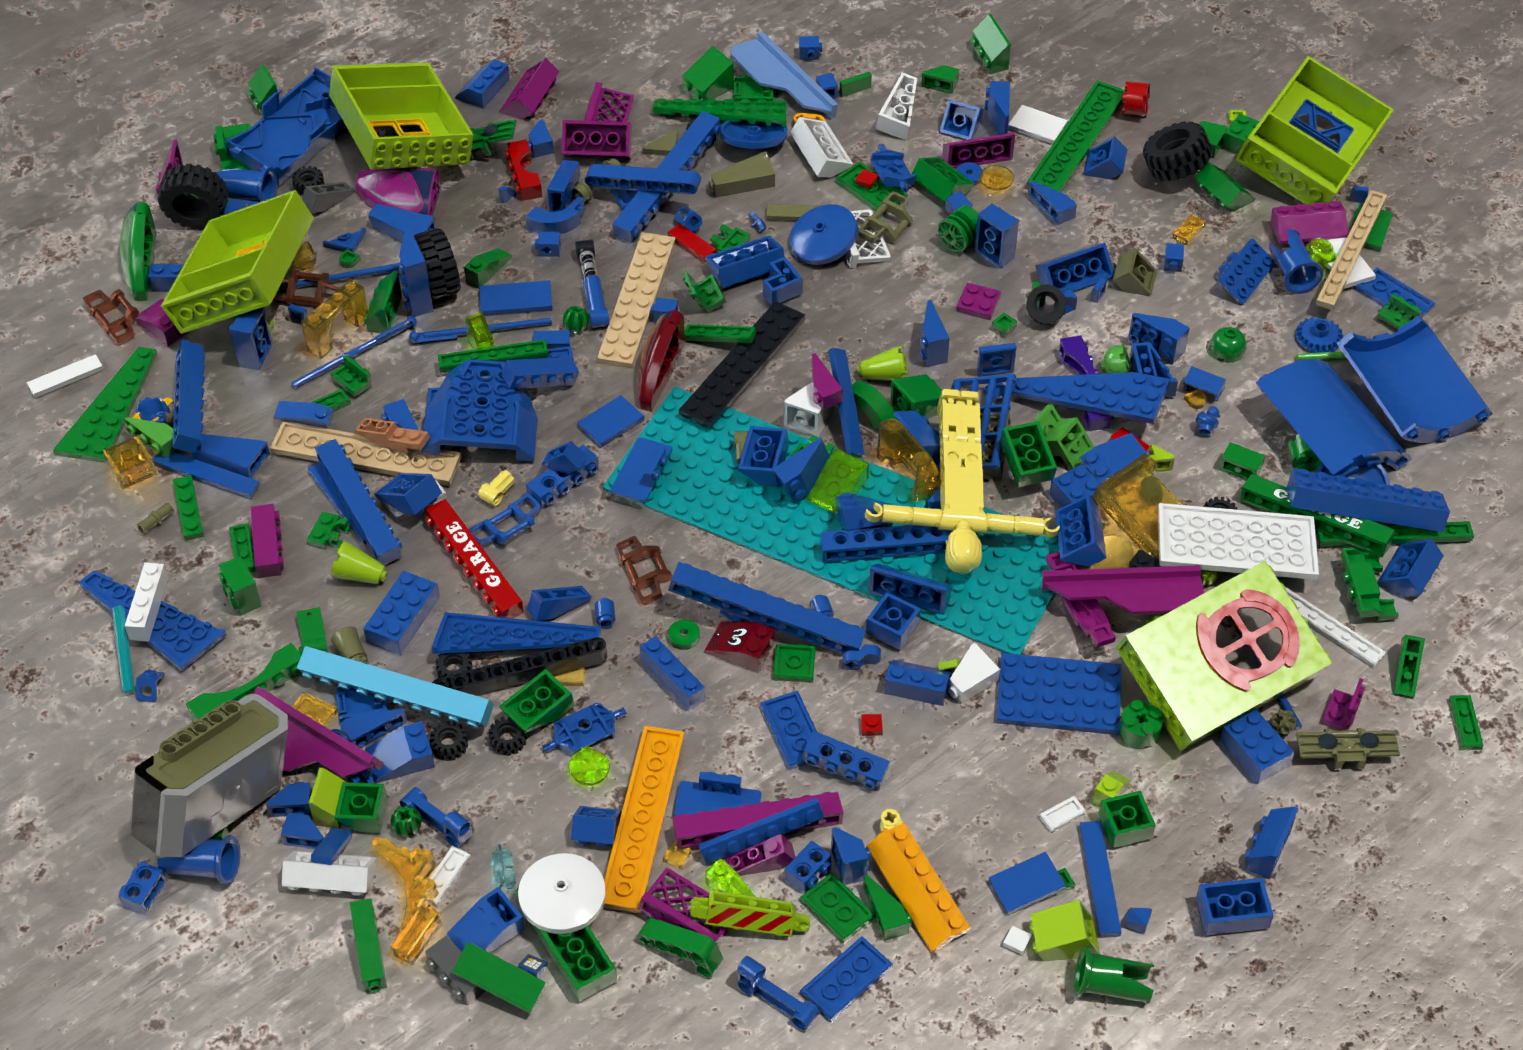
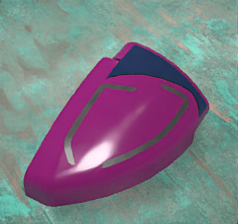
(400, 188)

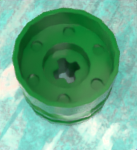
(959, 228)

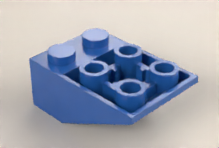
(1165, 334)
(488, 923)

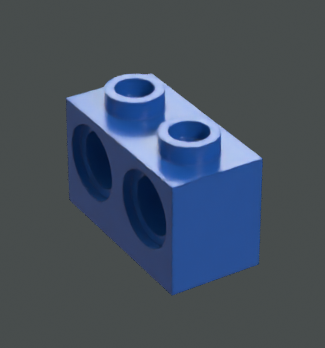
(804, 864)
(145, 889)

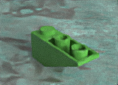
(154, 434)

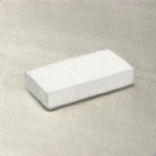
(1062, 814)

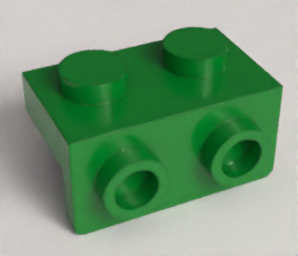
(1398, 312)
(352, 376)

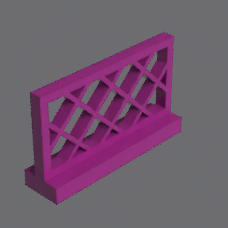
(598, 100)
(662, 908)

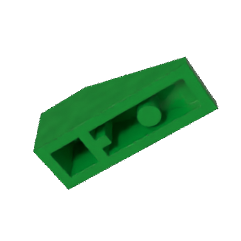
(485, 266)
(1408, 665)
(888, 911)

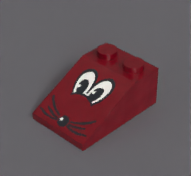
(742, 643)

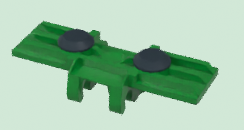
(495, 132)

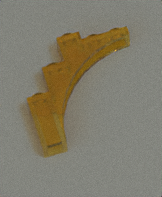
(420, 918)

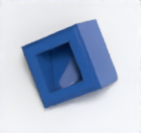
(1071, 301)
(1138, 919)

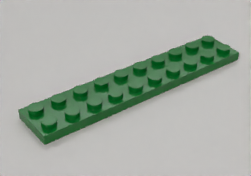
(1078, 136)

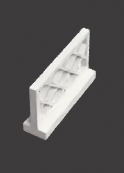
(853, 256)

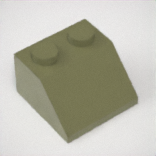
(1135, 273)

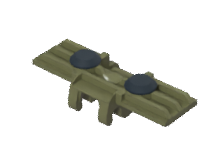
(1347, 745)

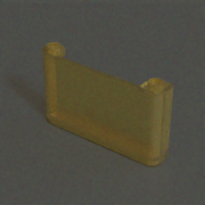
(1133, 502)

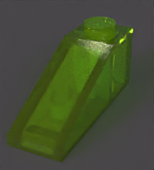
(725, 879)

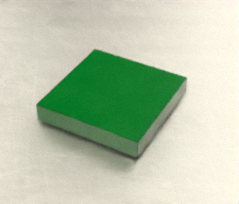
(794, 663)

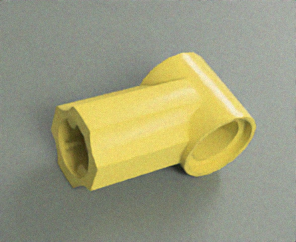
(494, 492)

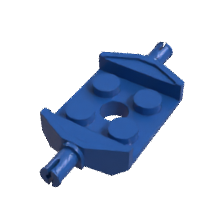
(892, 169)
(572, 738)

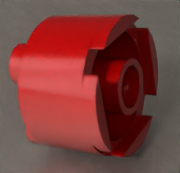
(1136, 98)

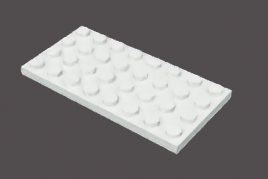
(1237, 540)

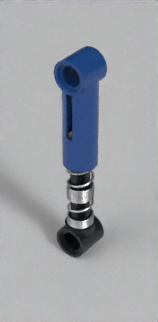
(592, 284)

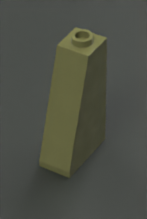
(743, 176)

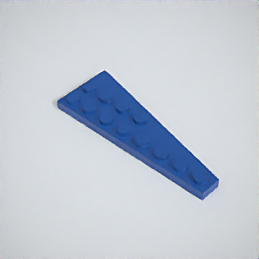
(488, 633)
(174, 634)

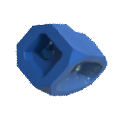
(688, 218)

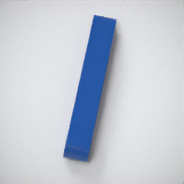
(643, 179)

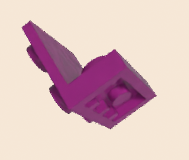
(1343, 708)

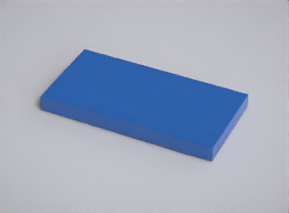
(1385, 285)
(515, 297)
(790, 726)
(846, 978)

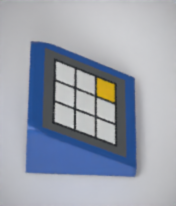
(533, 965)

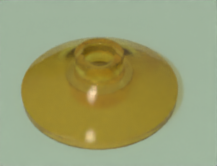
(996, 177)

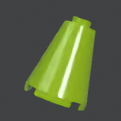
(884, 366)
(357, 566)

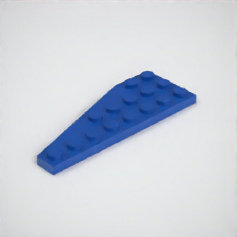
(1113, 394)

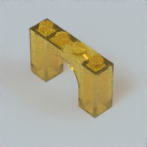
(317, 326)

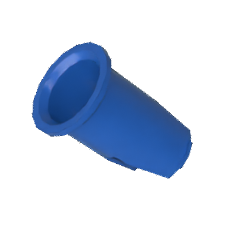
(250, 184)
(1297, 265)
(209, 859)

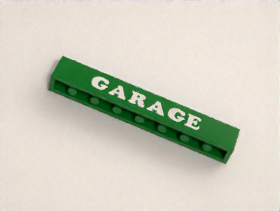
(1351, 530)

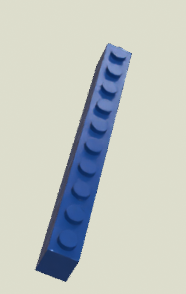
(681, 157)
(766, 609)

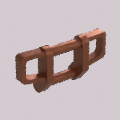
(323, 280)
(108, 305)
(655, 576)

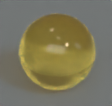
(1118, 553)

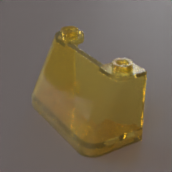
(900, 446)

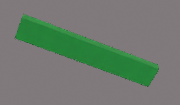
(502, 353)

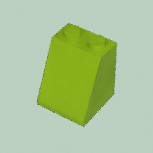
(1063, 931)

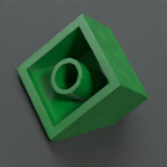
(261, 87)
(362, 806)

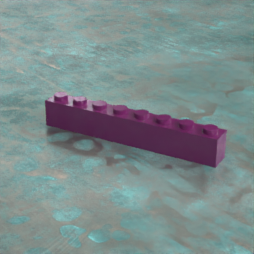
(703, 826)

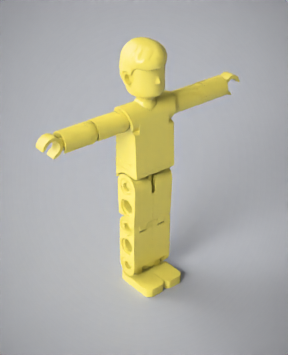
(961, 489)

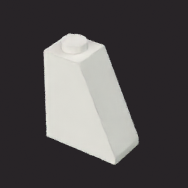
(972, 675)

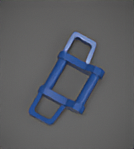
(500, 537)

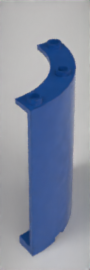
(1416, 382)
(1330, 417)

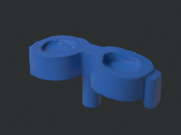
(761, 224)

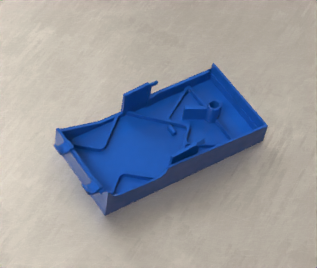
(290, 128)

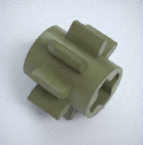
(1283, 722)

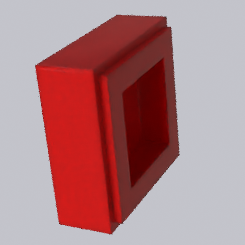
(866, 179)

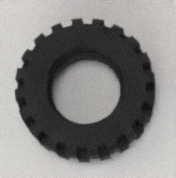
(1177, 151)
(195, 181)
(440, 263)

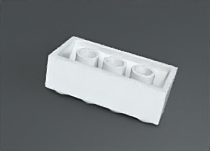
(820, 147)
(345, 874)

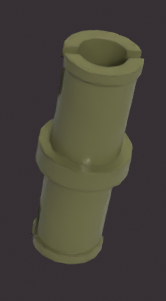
(155, 518)

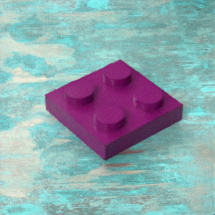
(978, 301)

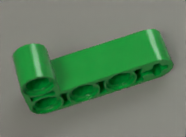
(683, 944)

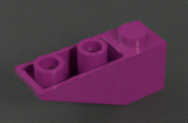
(763, 857)

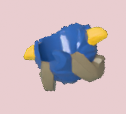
(155, 410)

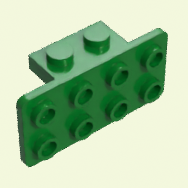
(220, 137)

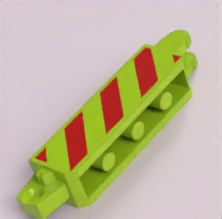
(749, 913)

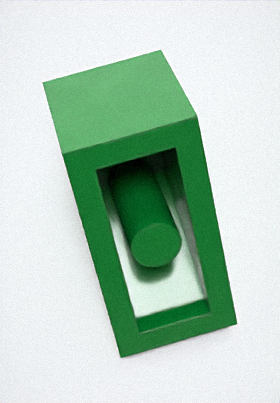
(941, 78)

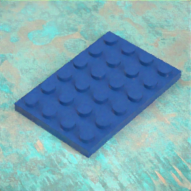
(1059, 694)

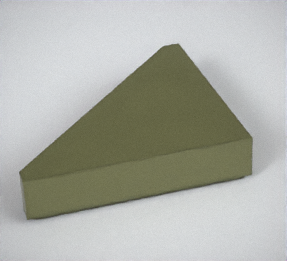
(662, 145)

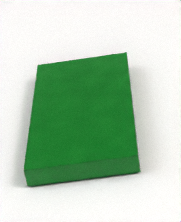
(872, 196)

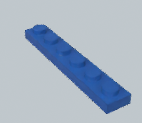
(761, 830)

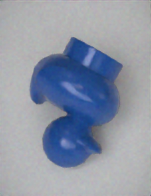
(1208, 422)

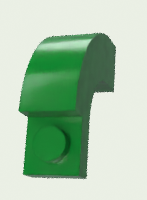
(872, 403)

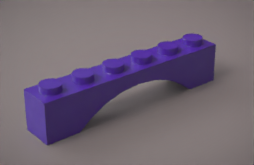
(1075, 355)

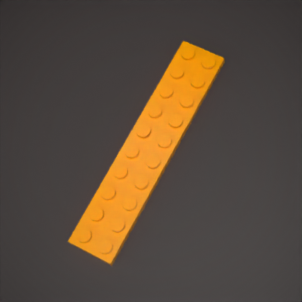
(642, 818)

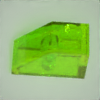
(478, 331)

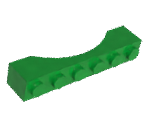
(278, 671)

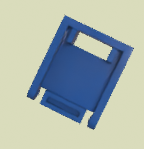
(355, 703)

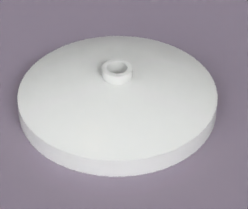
(562, 893)

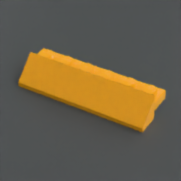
(917, 887)

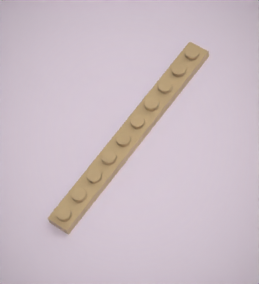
(1351, 250)

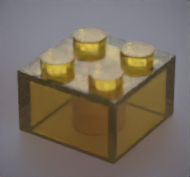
(129, 462)

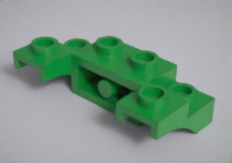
(1363, 585)

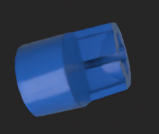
(866, 655)

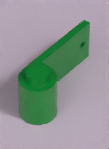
(312, 629)

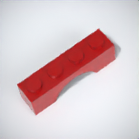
(528, 183)

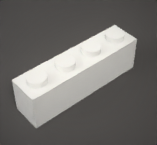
(146, 602)

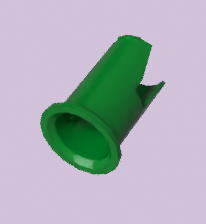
(1111, 977)

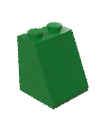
(709, 76)
(915, 394)

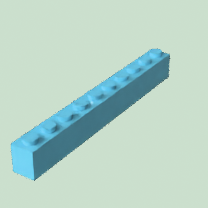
(395, 686)

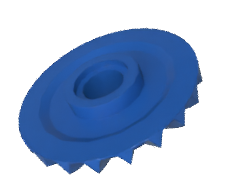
(1318, 335)

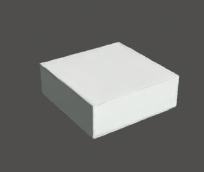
(1017, 940)

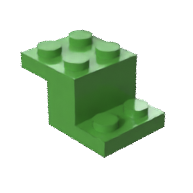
(1064, 436)

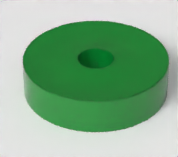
(684, 627)

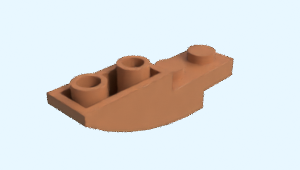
(392, 437)

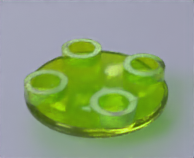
(589, 766)

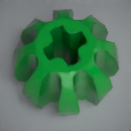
(576, 318)
(406, 821)

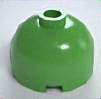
(1116, 360)

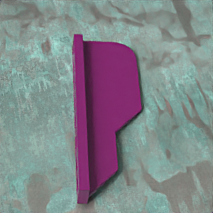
(1132, 589)
(313, 743)

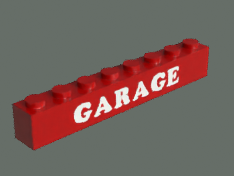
(473, 560)

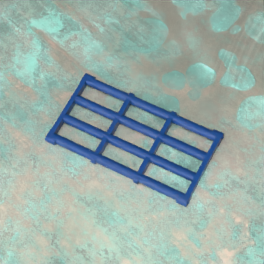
(1010, 379)

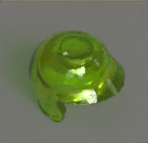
(1321, 251)

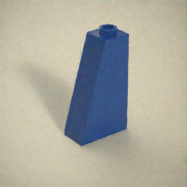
(561, 185)
(394, 220)
(233, 453)

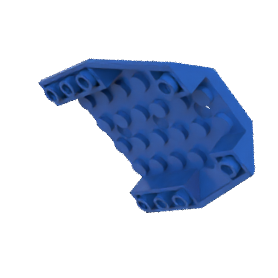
(455, 414)

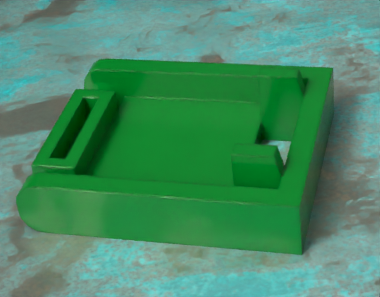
(748, 89)

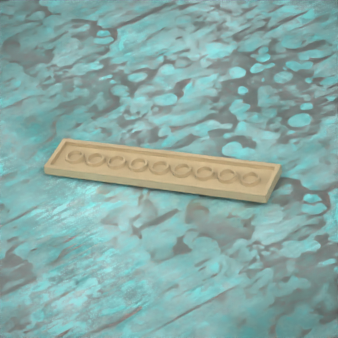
(635, 300)
(301, 439)

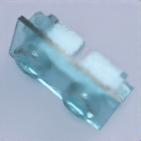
(501, 860)

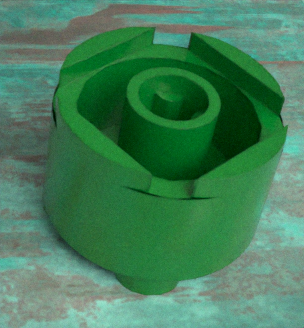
(1301, 455)
(1141, 724)

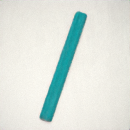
(123, 650)

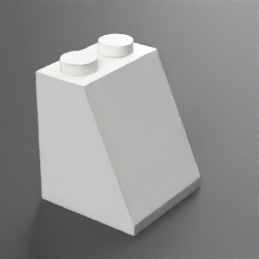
(804, 414)

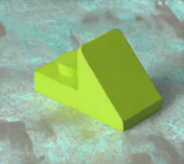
(1162, 458)

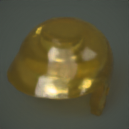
(305, 258)

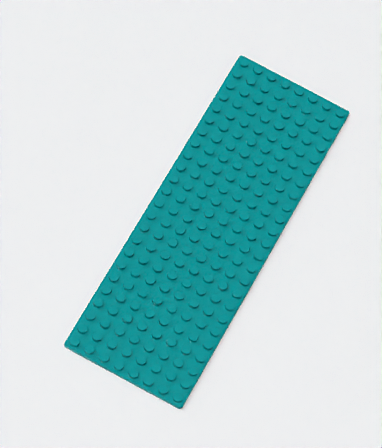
(703, 488)

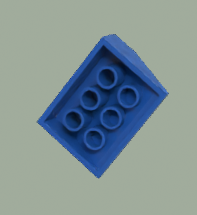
(414, 276)

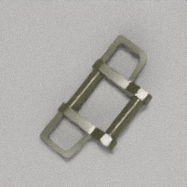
(882, 227)

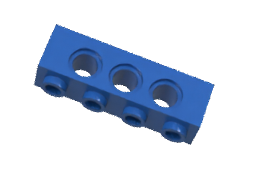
(553, 484)
(841, 751)

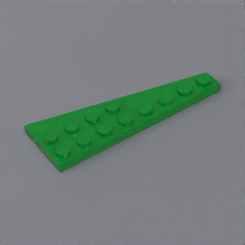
(727, 110)
(105, 417)

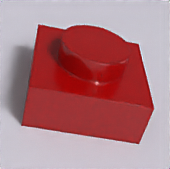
(871, 724)

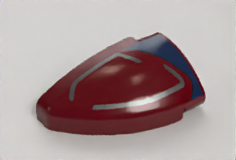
(659, 358)

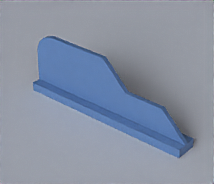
(776, 70)

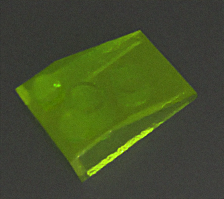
(839, 475)

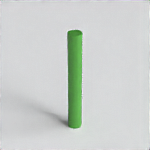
(1321, 356)

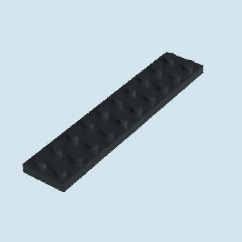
(741, 366)

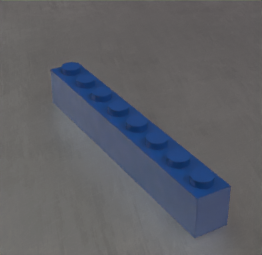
(188, 397)
(358, 502)

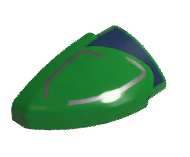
(137, 249)

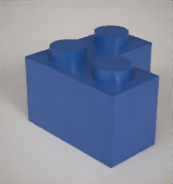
(783, 282)

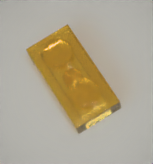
(1189, 229)

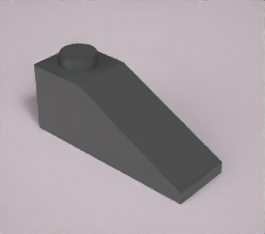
(322, 197)

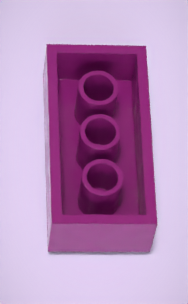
(596, 139)

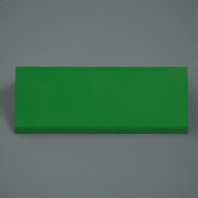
(499, 977)

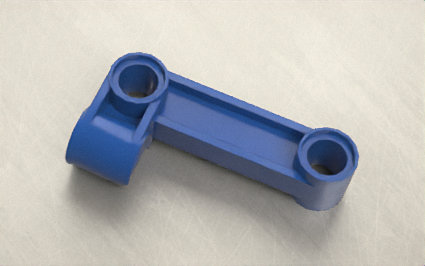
(453, 825)
(753, 980)

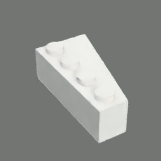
(897, 110)

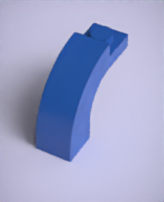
(561, 221)

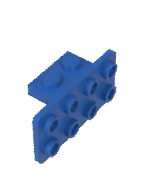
(1244, 270)
(641, 469)
(713, 793)

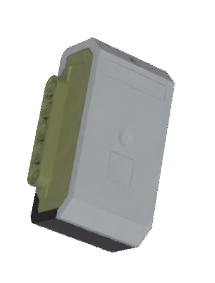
(208, 775)

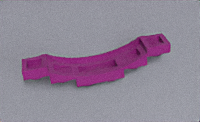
(1084, 613)

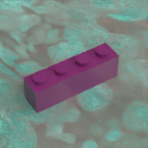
(266, 540)

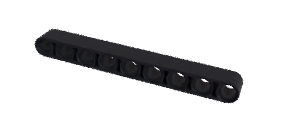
(527, 667)

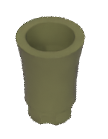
(349, 644)

